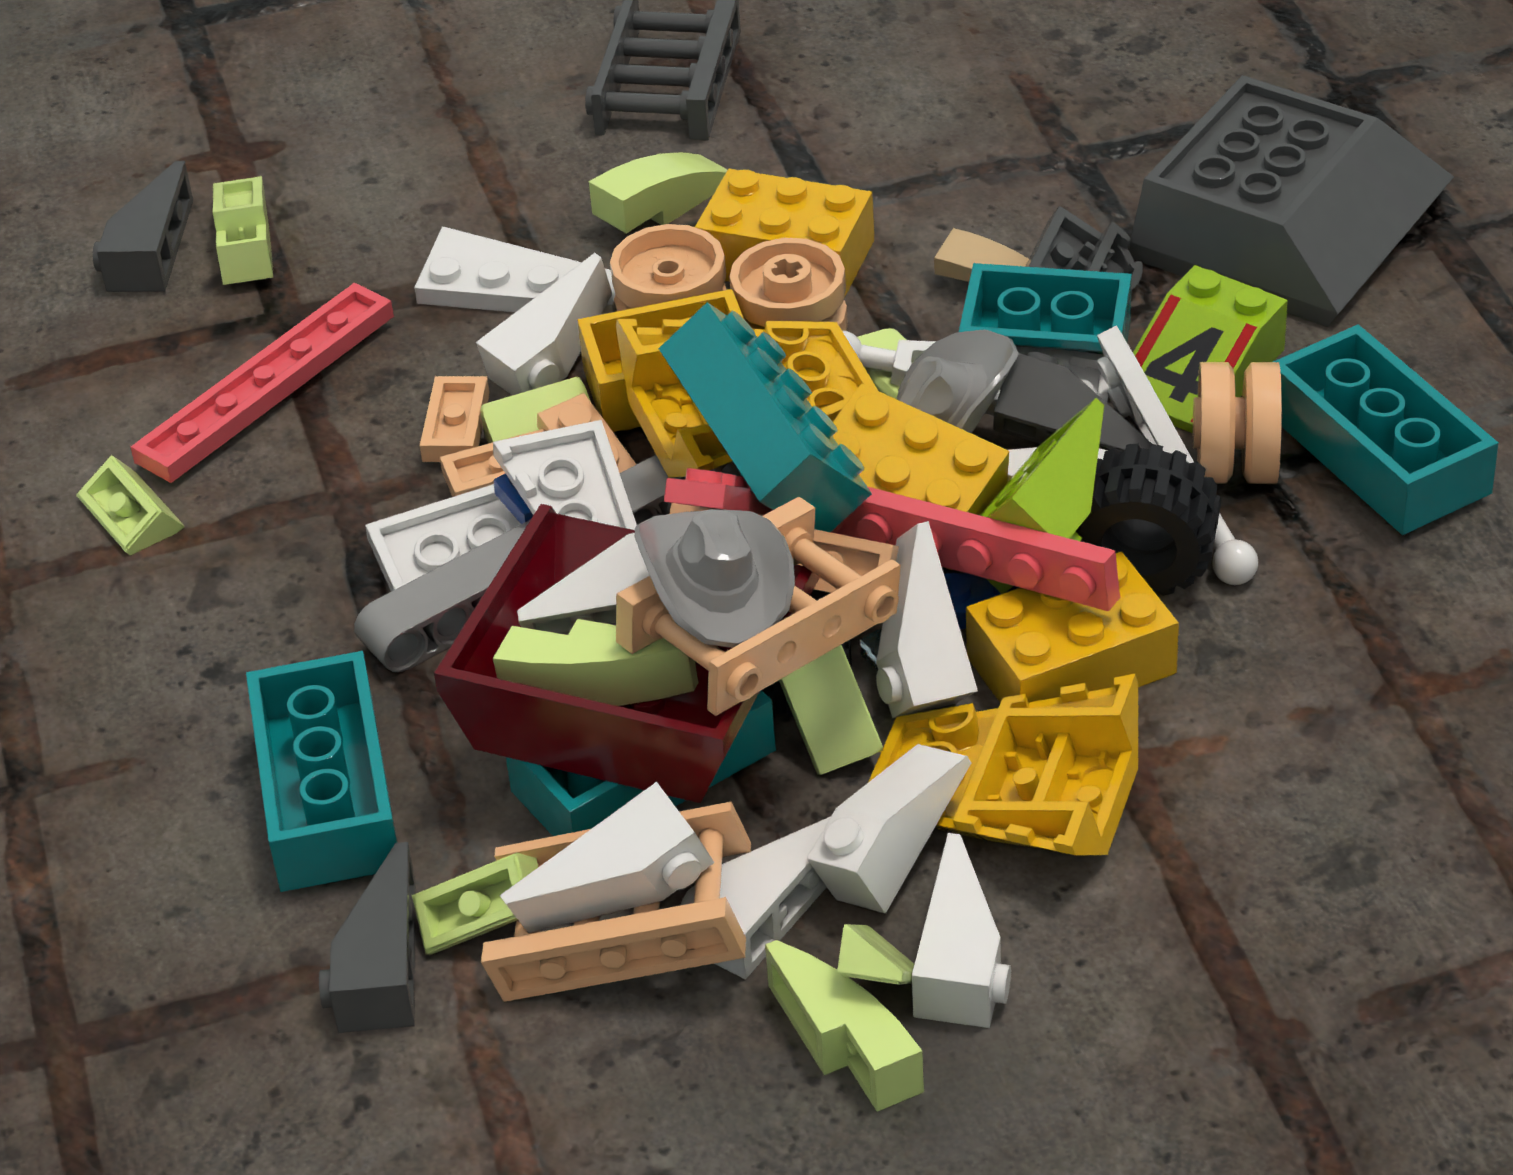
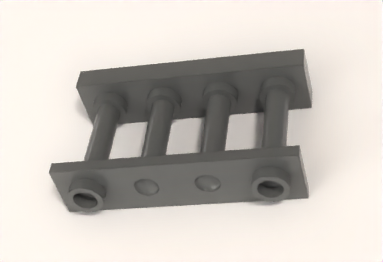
(704, 78)

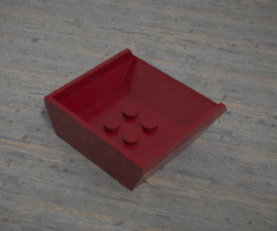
(628, 744)

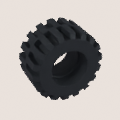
(1177, 511)

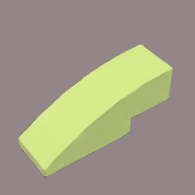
(654, 189)
(242, 230)
(594, 665)
(845, 1026)

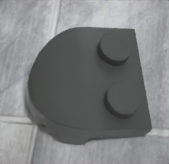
(1078, 246)

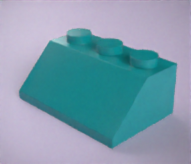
(1047, 305)

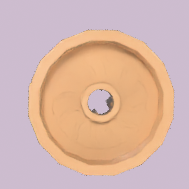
(666, 266)
(790, 283)
(1242, 422)

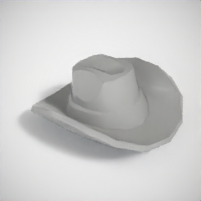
(959, 376)
(718, 572)

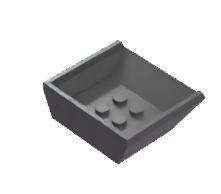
(1284, 197)

